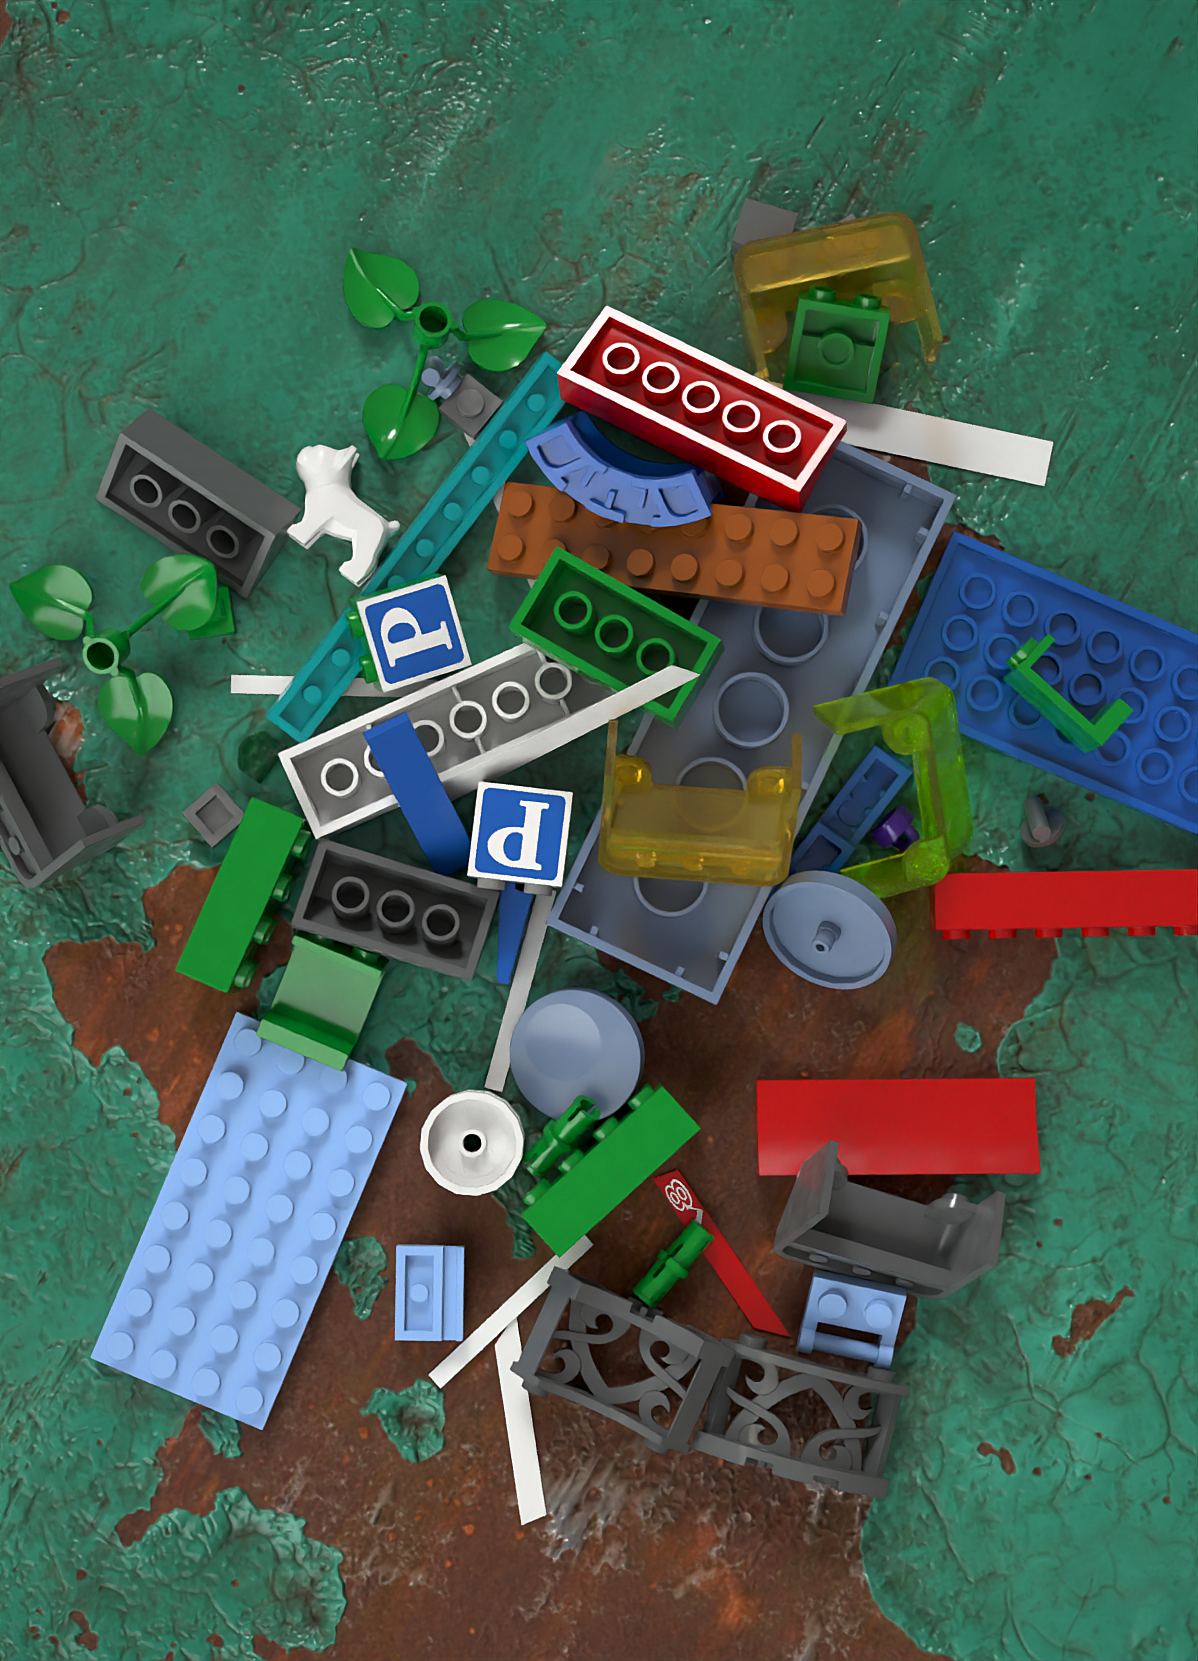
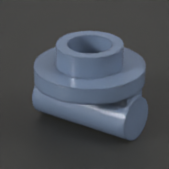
(442, 379)

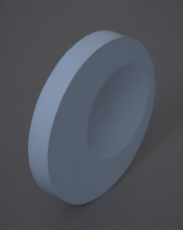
(830, 929)
(577, 1046)

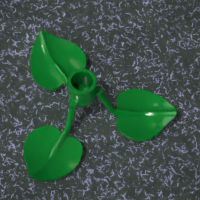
(385, 287)
(131, 705)

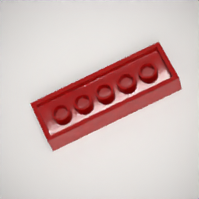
(700, 409)
(899, 1125)

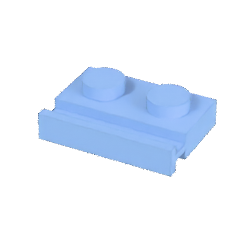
(429, 1292)

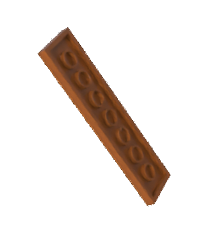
(725, 557)

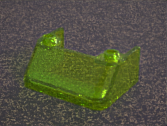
(923, 722)

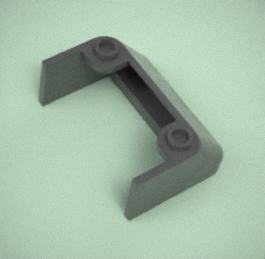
(41, 813)
(885, 1236)

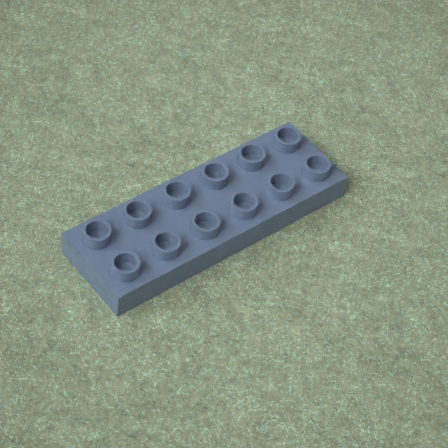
(745, 718)

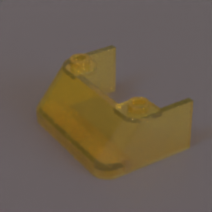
(853, 256)
(698, 830)

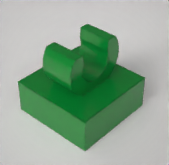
(222, 620)

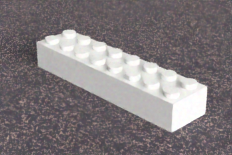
(458, 723)

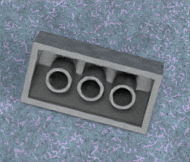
(196, 501)
(396, 910)

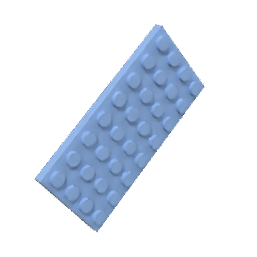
(248, 1224)

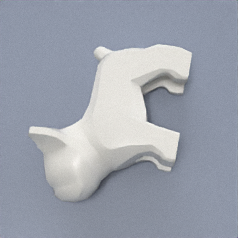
(336, 510)

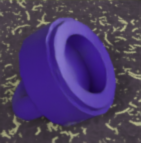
(893, 825)

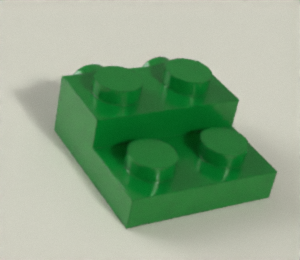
(836, 345)

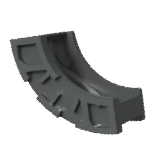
(685, 1344)
(846, 1469)

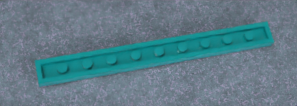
(426, 542)

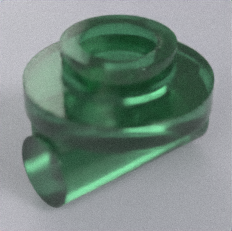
(259, 755)

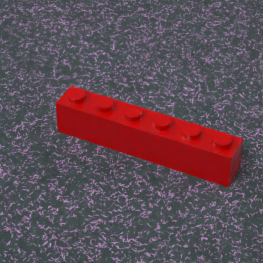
(1065, 900)

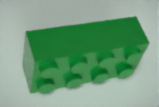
(613, 634)
(246, 897)
(609, 1169)

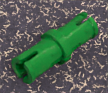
(561, 1136)
(673, 1263)

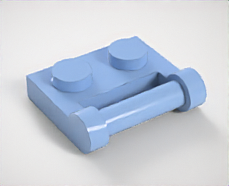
(856, 1306)

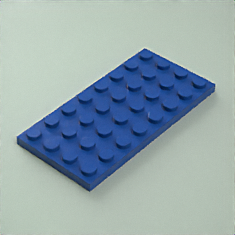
(1103, 650)

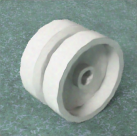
(444, 1142)

